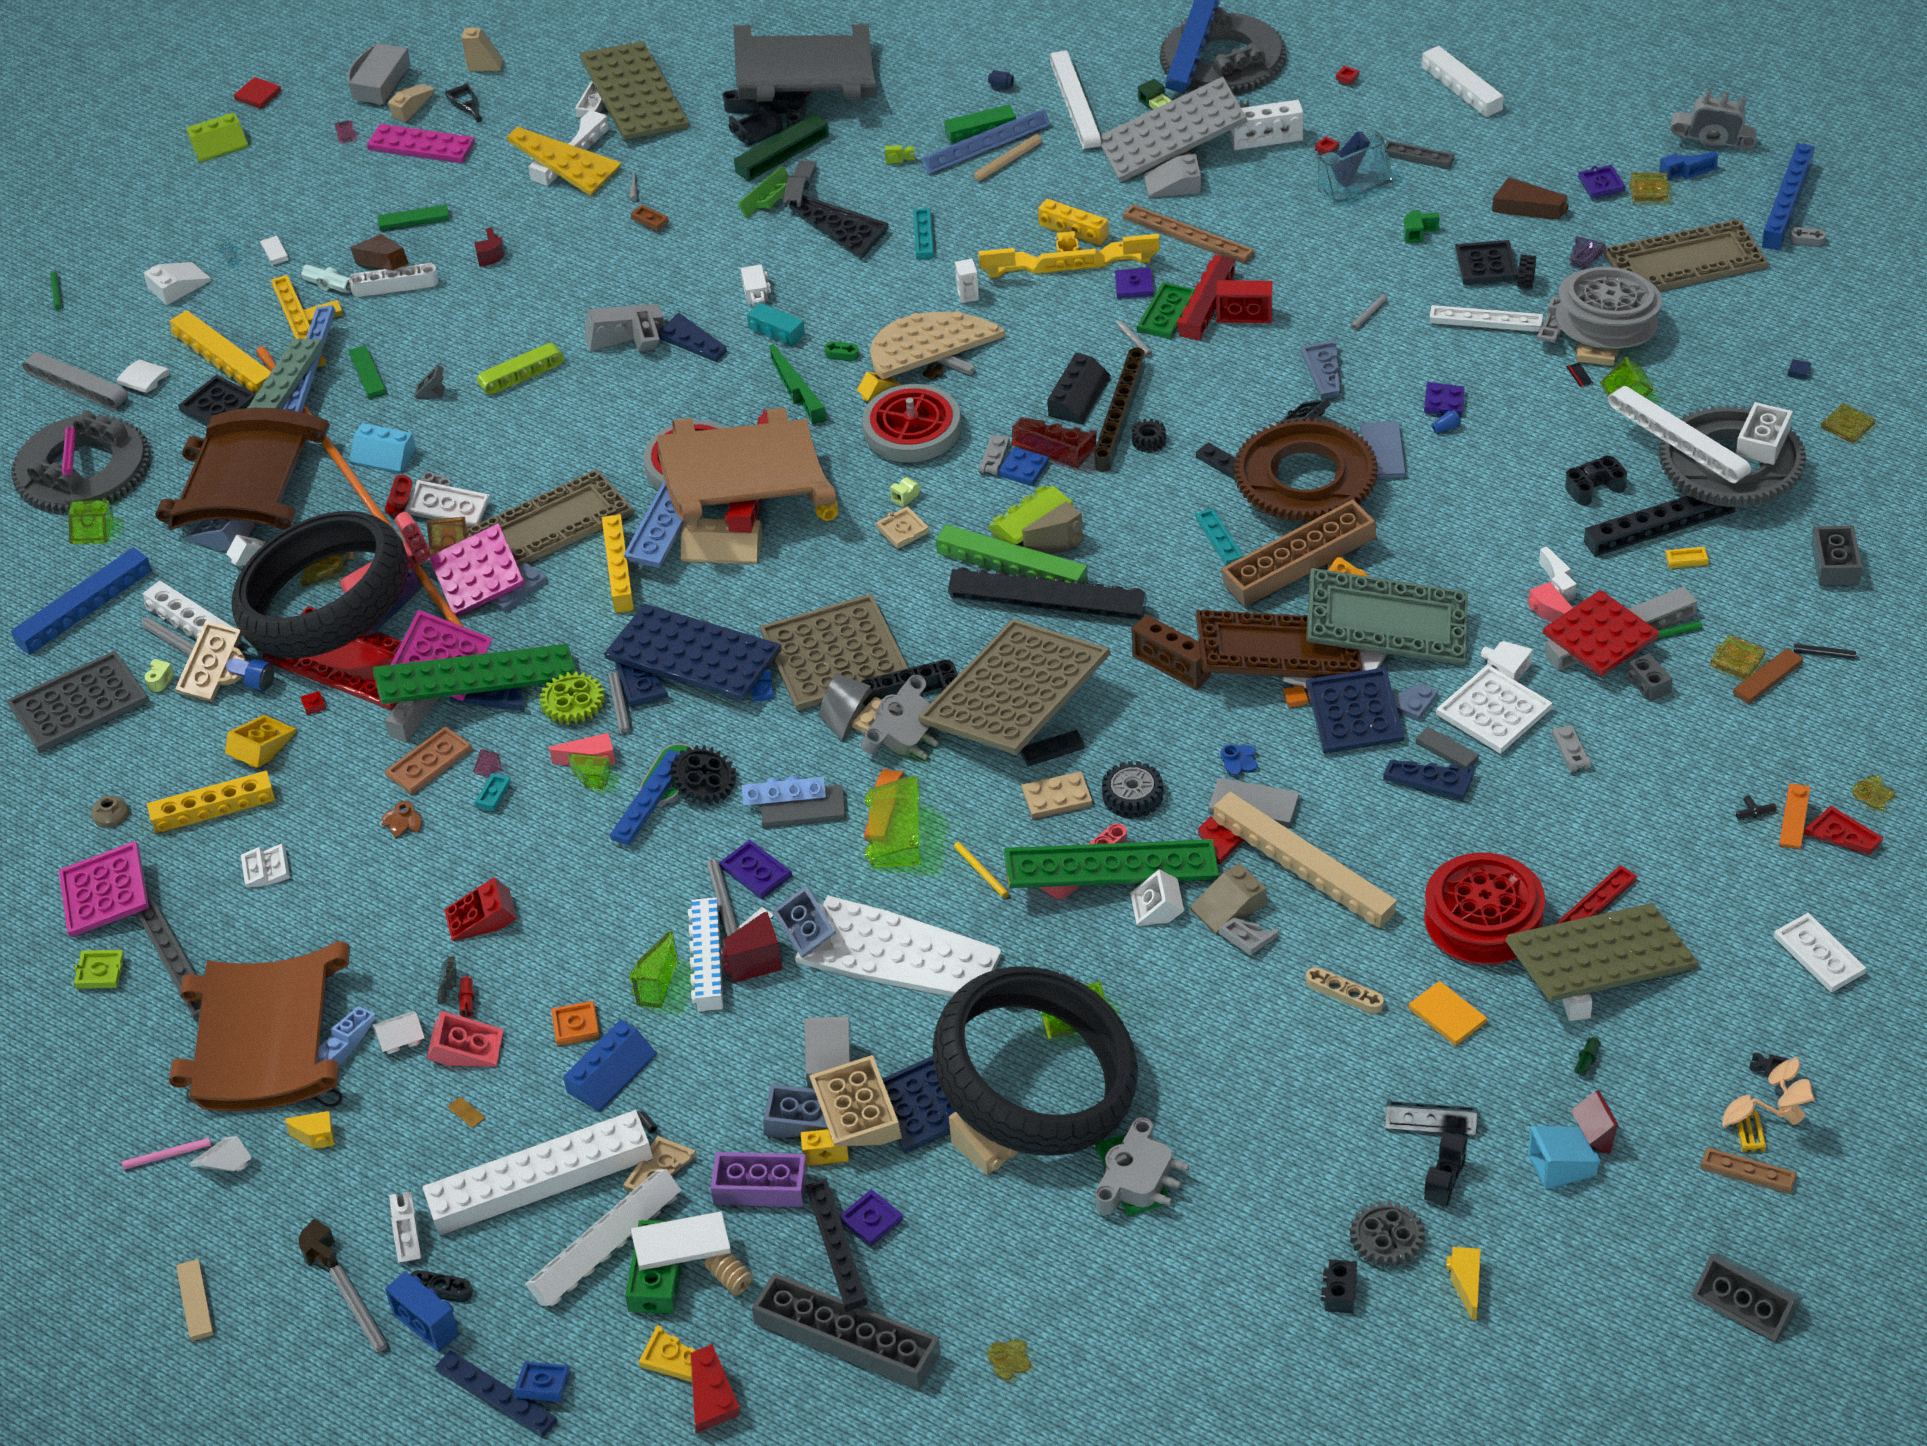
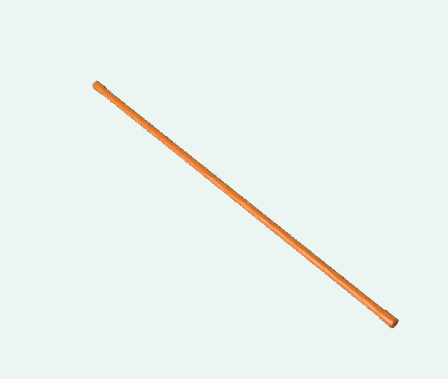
(267, 359)

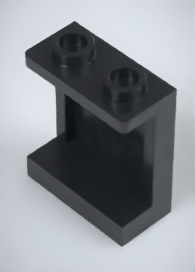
(756, 126)

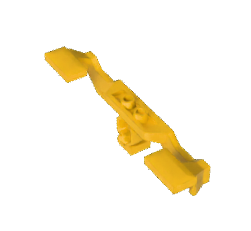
(1069, 256)

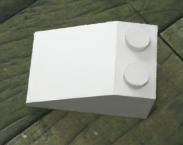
(174, 280)

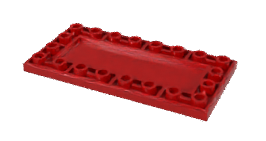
(346, 667)

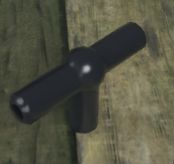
(1754, 810)

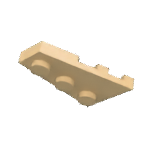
(665, 1156)

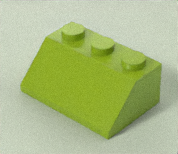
(216, 137)

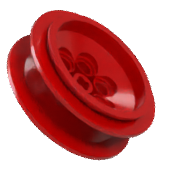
(1478, 903)

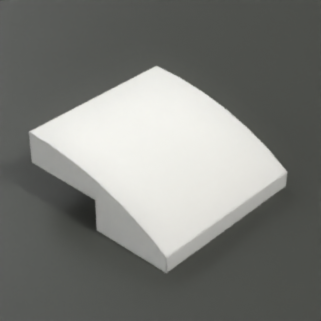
(142, 376)
(265, 866)

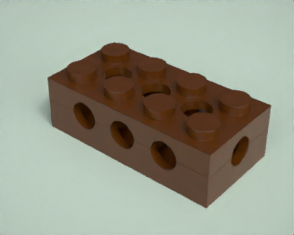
(1168, 651)

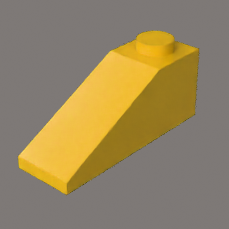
(1465, 1276)

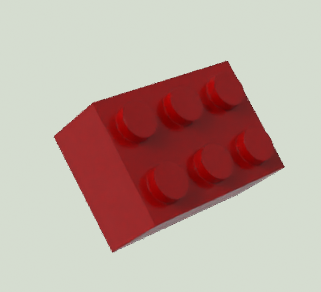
(1244, 301)

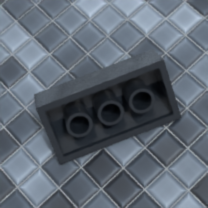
(1077, 389)

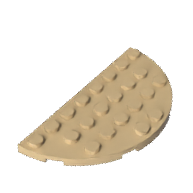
(928, 338)

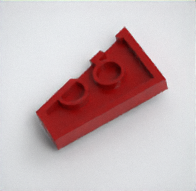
(1843, 831)

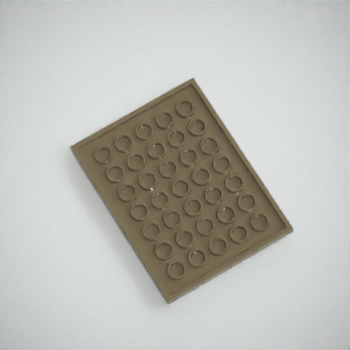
(1014, 686)

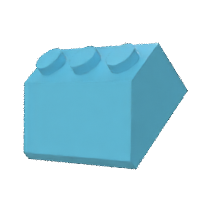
(382, 448)

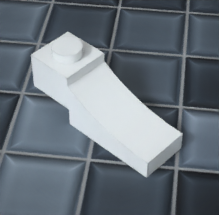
(1558, 573)

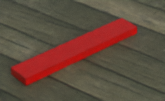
(1601, 895)

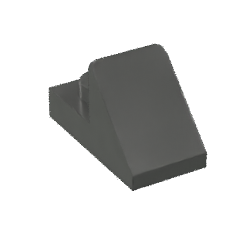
(430, 386)

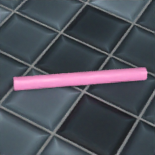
(167, 1153)

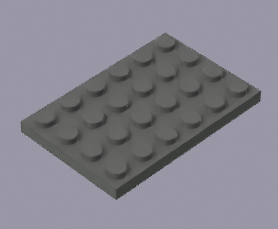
(77, 701)

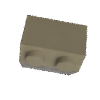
(1055, 531)
(1230, 896)

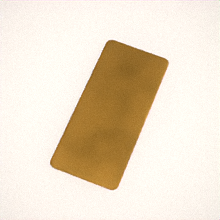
(466, 1112)

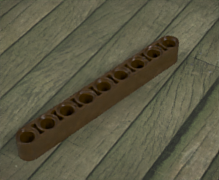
(1119, 409)

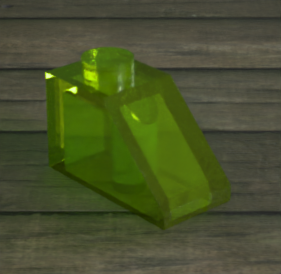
(590, 770)

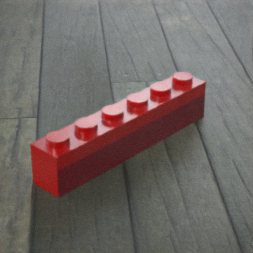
(1203, 301)

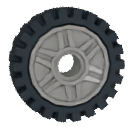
(1132, 789)

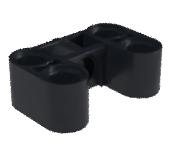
(1601, 471)
(1442, 1178)

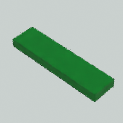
(413, 217)
(367, 372)

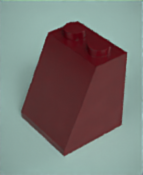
(752, 950)

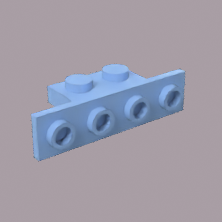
(782, 791)

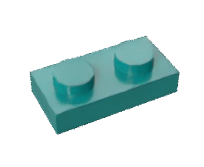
(493, 792)

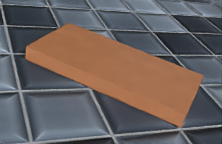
(428, 760)

